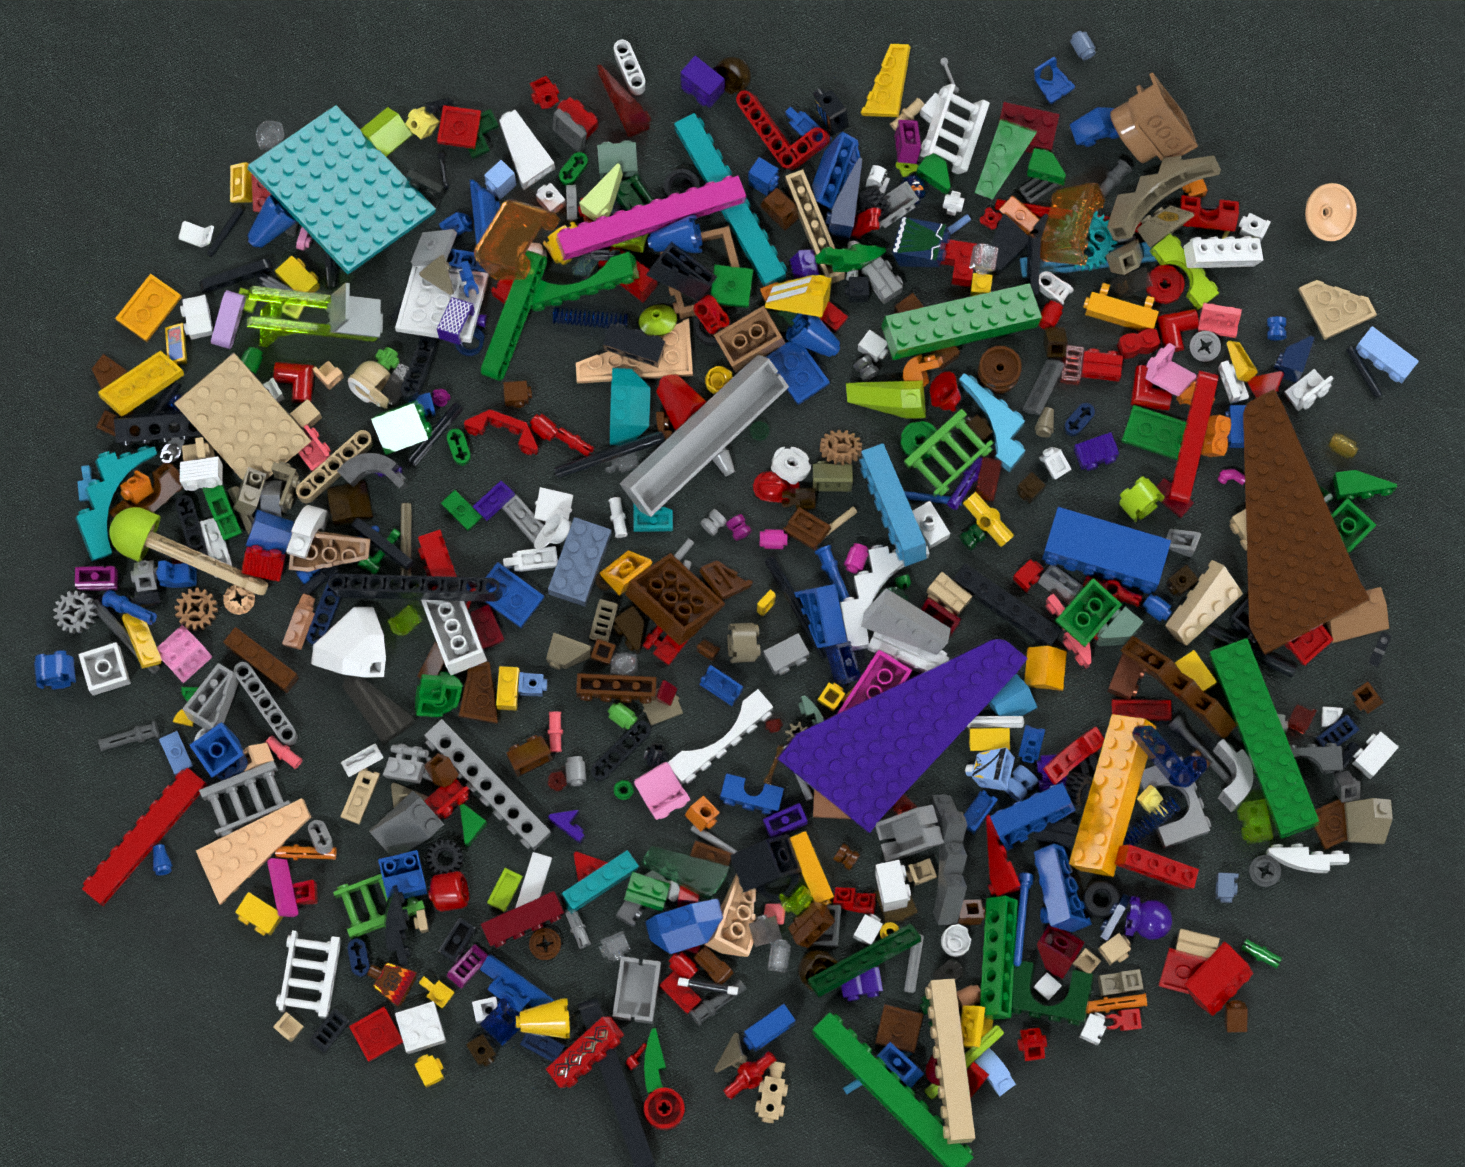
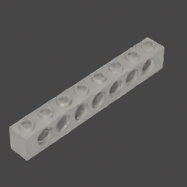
(539, 833)

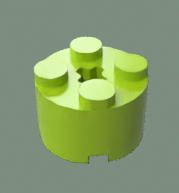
(1140, 499)

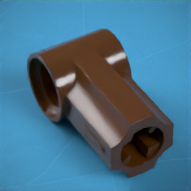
(717, 970)

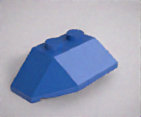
(835, 169)
(483, 208)
(685, 926)

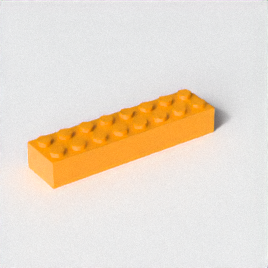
(1110, 798)

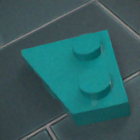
(659, 521)

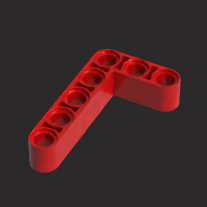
(776, 135)

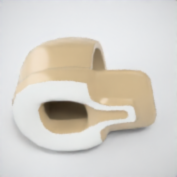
(368, 382)

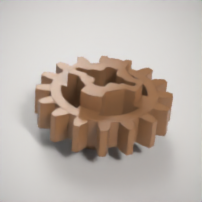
(840, 447)
(202, 604)

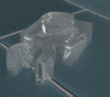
(624, 463)

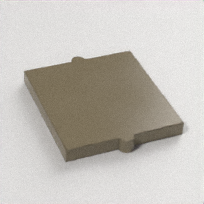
(660, 712)

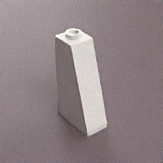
(525, 150)

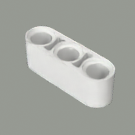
(629, 58)

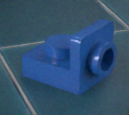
(459, 222)

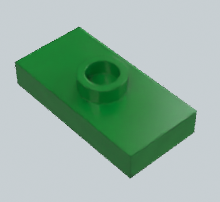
(461, 510)

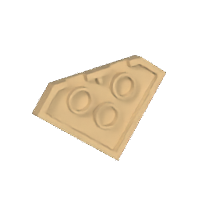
(1335, 308)

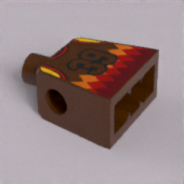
(393, 982)

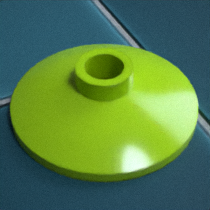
(657, 320)

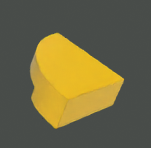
(181, 718)

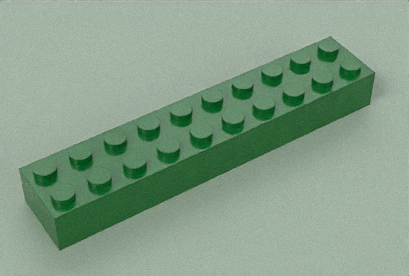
(1264, 738)
(889, 1091)

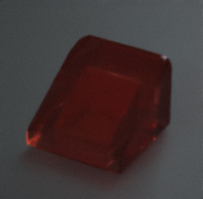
(903, 805)

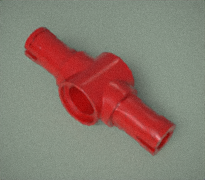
(1122, 594)
(749, 1075)

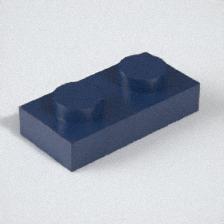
(543, 1046)

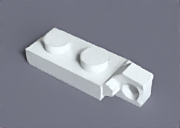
(532, 559)

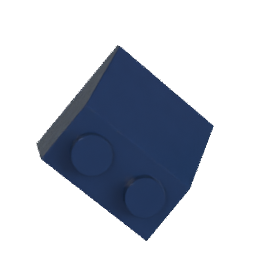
(1294, 359)

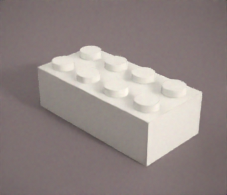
(454, 634)

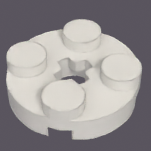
(784, 470)

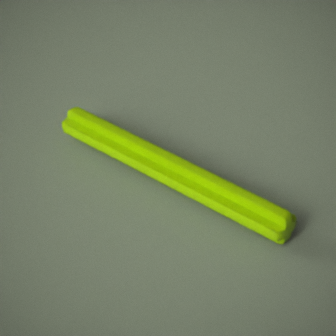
(972, 1054)

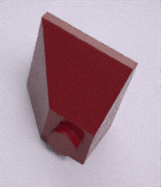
(1058, 950)

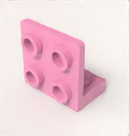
(183, 653)

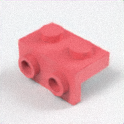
(1219, 320)
(314, 453)

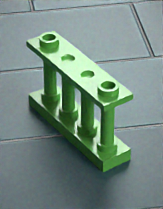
(930, 447)
(375, 920)

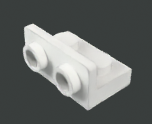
(1234, 388)

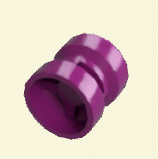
(738, 527)

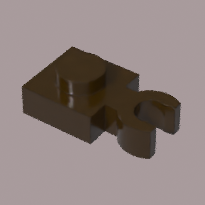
(802, 498)

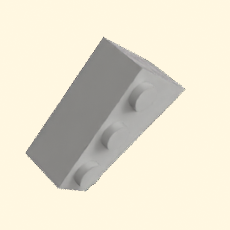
(212, 699)

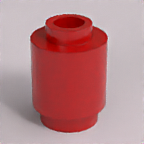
(1050, 315)
(544, 427)
(683, 966)

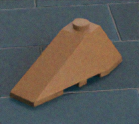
(331, 550)

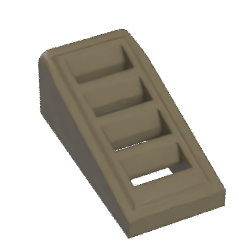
(606, 604)

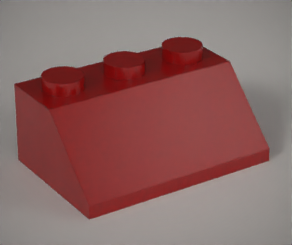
(1218, 979)

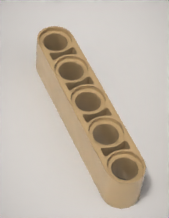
(325, 471)

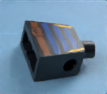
(831, 110)

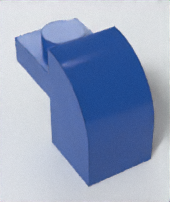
(176, 575)

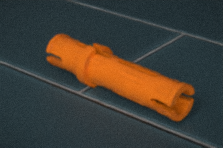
(303, 852)
(1117, 1003)

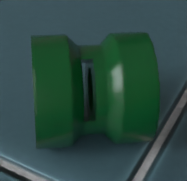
(972, 537)

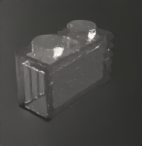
(779, 956)

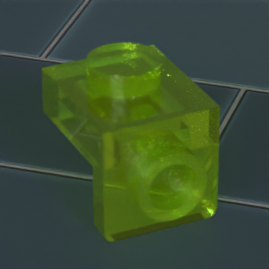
(405, 621)
(798, 901)

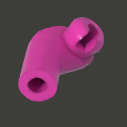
(1230, 474)

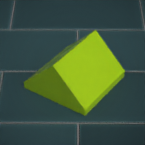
(386, 131)

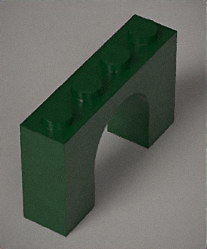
(1072, 1008)

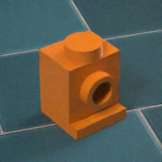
(1196, 188)
(136, 488)

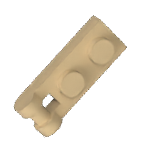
(360, 796)

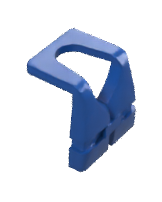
(1059, 84)

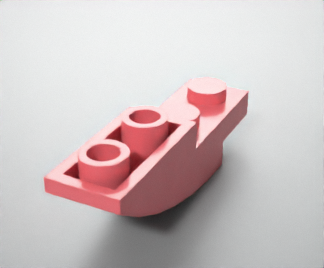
(1083, 654)

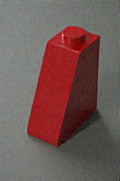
(678, 399)

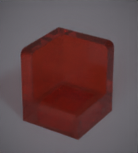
(1301, 719)

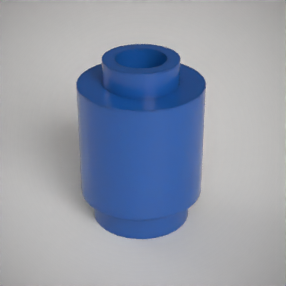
(1157, 607)

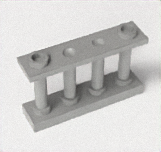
(230, 786)

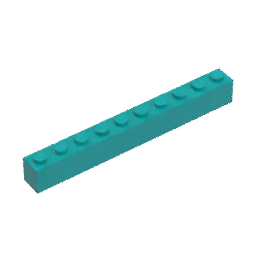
(739, 217)

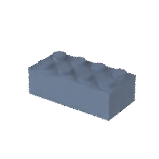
(579, 562)

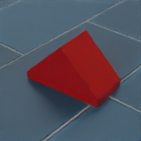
(305, 892)

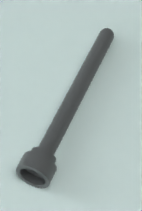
(1179, 726)

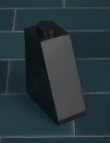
(1011, 243)

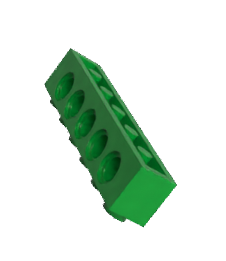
(998, 957)

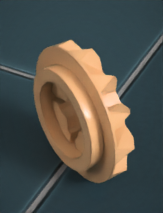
(233, 606)

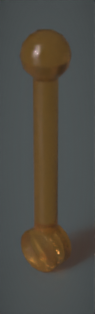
(768, 780)

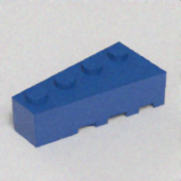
(1032, 814)
(1060, 889)

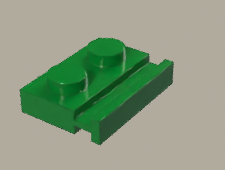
(647, 891)

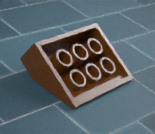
(674, 598)

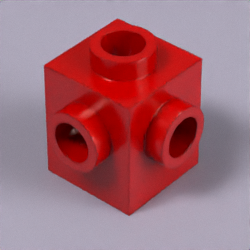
(544, 92)
(1032, 1044)

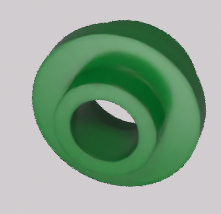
(623, 783)

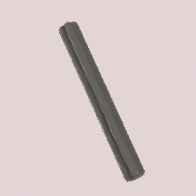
(118, 629)

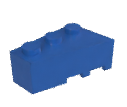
(824, 614)

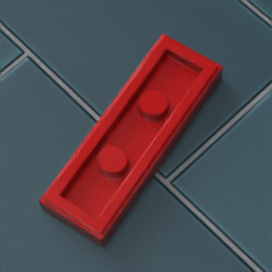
(1147, 709)

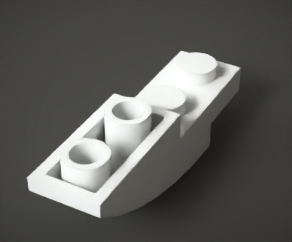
(1299, 858)

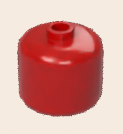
(449, 891)

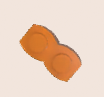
(1216, 435)

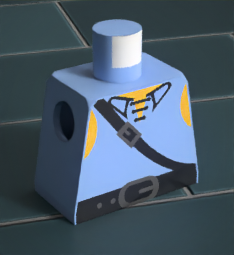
(992, 769)

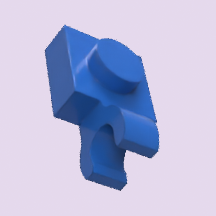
(466, 275)

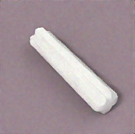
(997, 722)

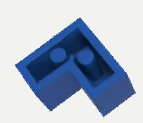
(1093, 126)

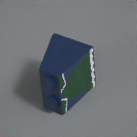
(920, 243)

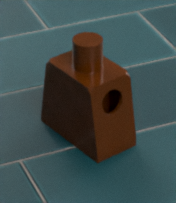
(778, 207)

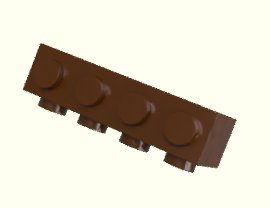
(616, 687)

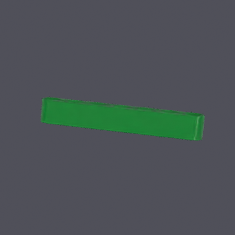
(513, 319)

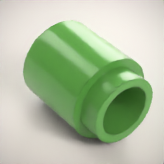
(622, 715)

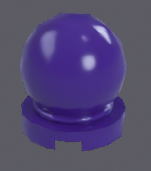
(1149, 919)

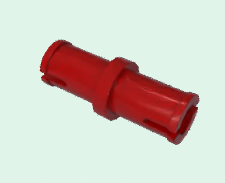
(574, 442)

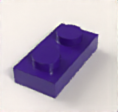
(494, 500)

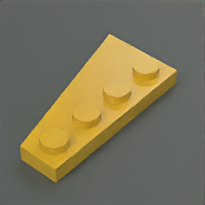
(889, 84)

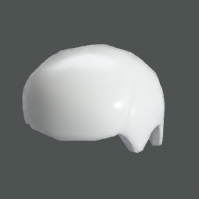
(955, 940)

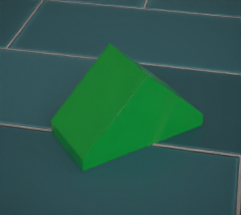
(472, 824)

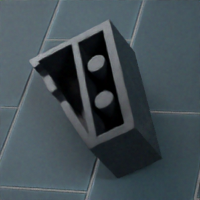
(681, 272)

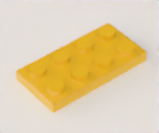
(141, 383)

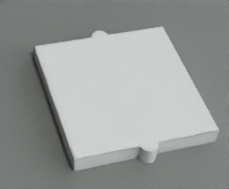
(549, 500)

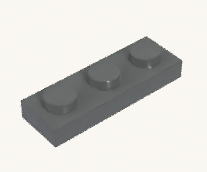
(1043, 387)

